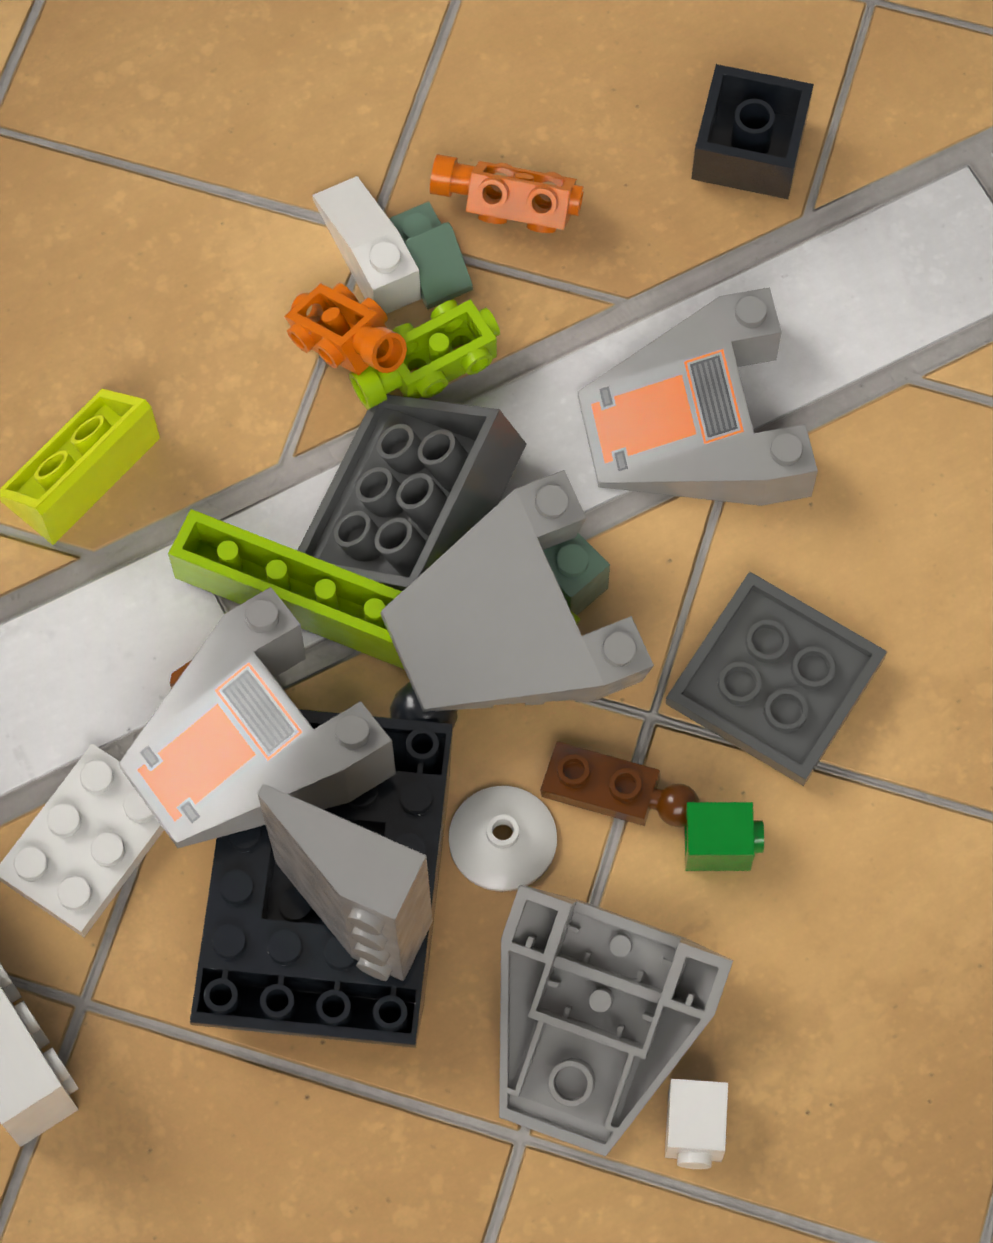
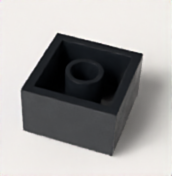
(752, 131)

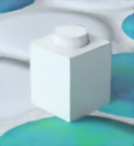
(696, 1122)

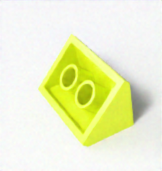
(81, 463)

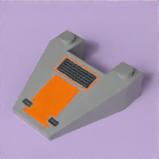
(680, 417)
(236, 728)

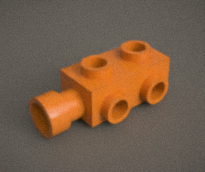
(515, 197)
(345, 330)

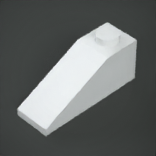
(369, 245)

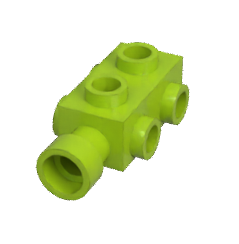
(432, 352)

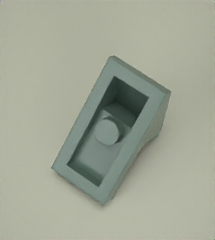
(435, 254)

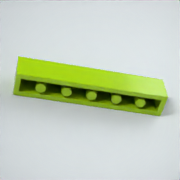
(316, 592)

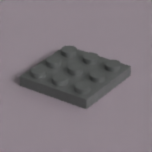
(776, 678)

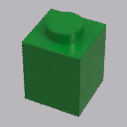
(721, 836)

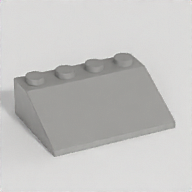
(355, 880)

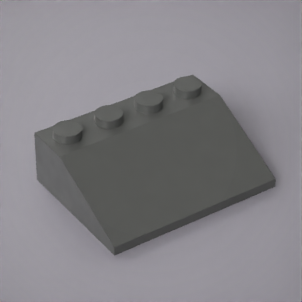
(412, 487)

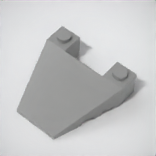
(494, 622)

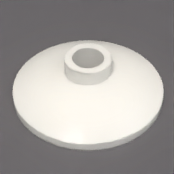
(496, 862)

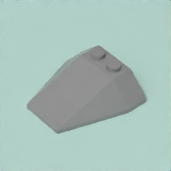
(594, 1015)

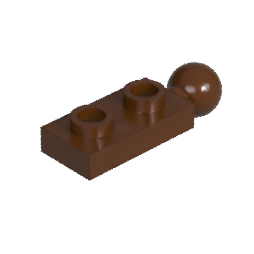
(613, 787)

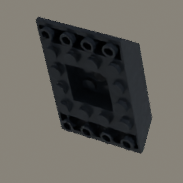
(271, 957)

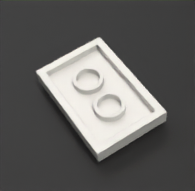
(82, 843)

